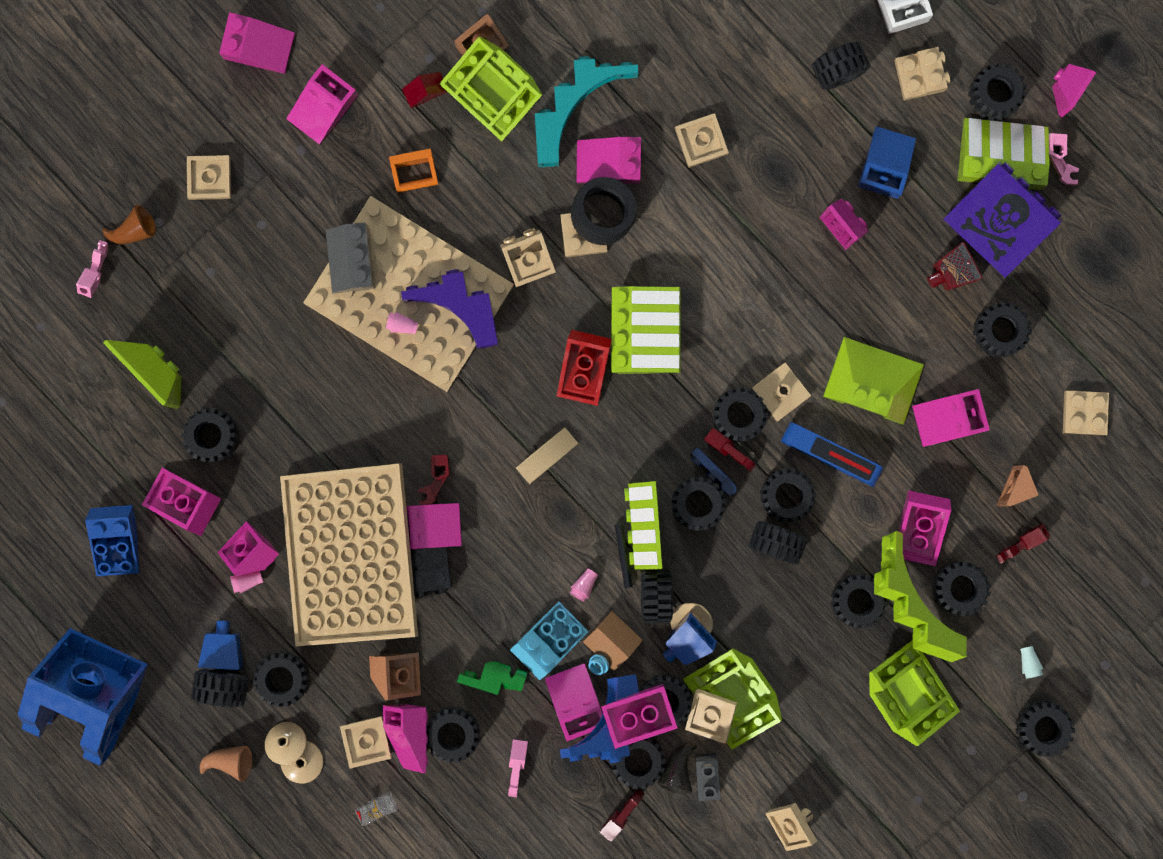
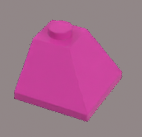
(1070, 86)
(247, 551)

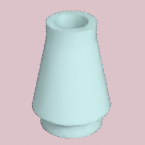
(1030, 663)

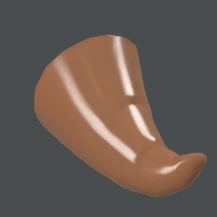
(231, 760)

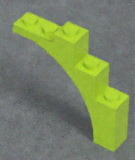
(895, 584)

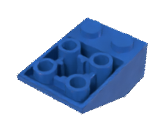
(887, 163)
(113, 540)

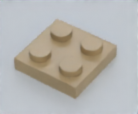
(701, 140)
(208, 177)
(1085, 412)
(711, 716)
(365, 742)

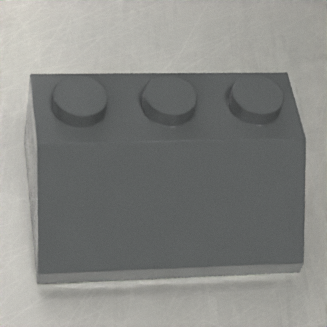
(350, 258)

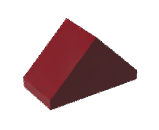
(423, 89)

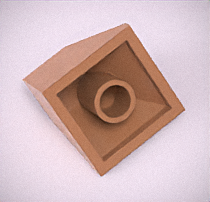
(396, 675)

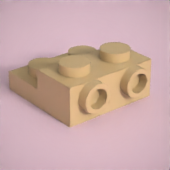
(922, 73)
(527, 257)

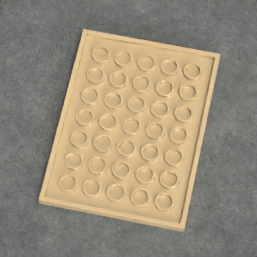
(402, 258)
(349, 555)

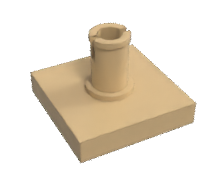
(781, 392)
(792, 826)

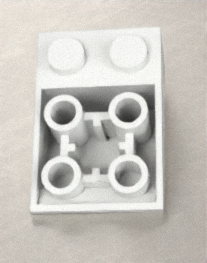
(904, 13)

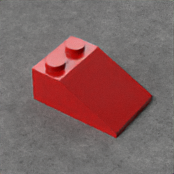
(584, 367)

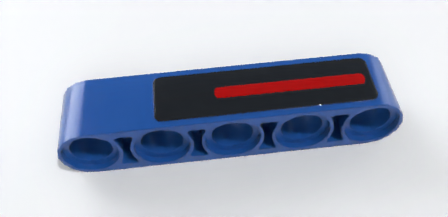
(832, 454)

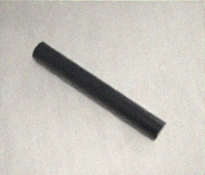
(623, 556)

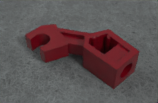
(725, 446)
(433, 489)
(1028, 540)
(617, 820)

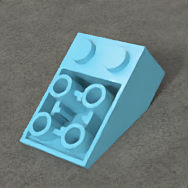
(549, 641)

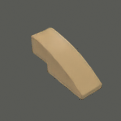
(547, 455)

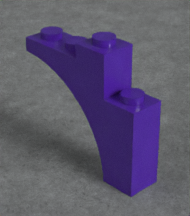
(453, 295)

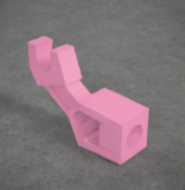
(1057, 159)
(91, 277)
(517, 762)

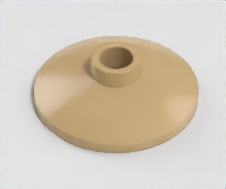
(697, 610)
(294, 745)
(312, 765)

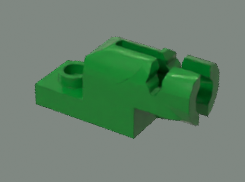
(493, 677)

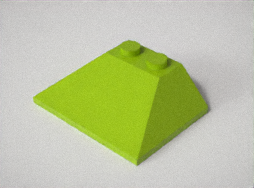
(492, 87)
(150, 369)
(873, 380)
(739, 680)
(911, 695)

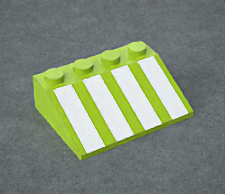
(1019, 145)
(646, 330)
(644, 525)

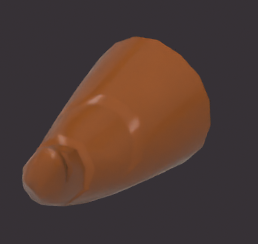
(136, 227)

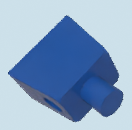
(689, 641)
(221, 649)

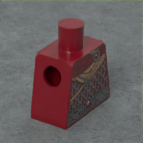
(955, 270)

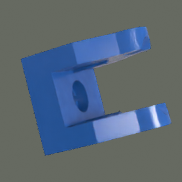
(99, 706)

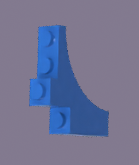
(599, 740)

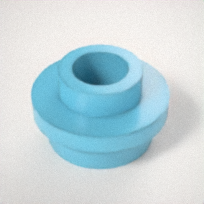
(598, 664)

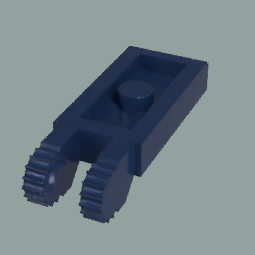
(714, 472)

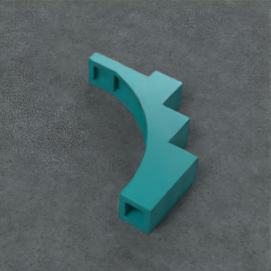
(587, 79)

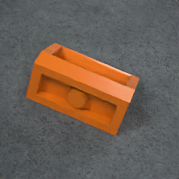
(411, 159)

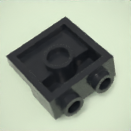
(430, 571)

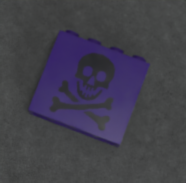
(1003, 218)

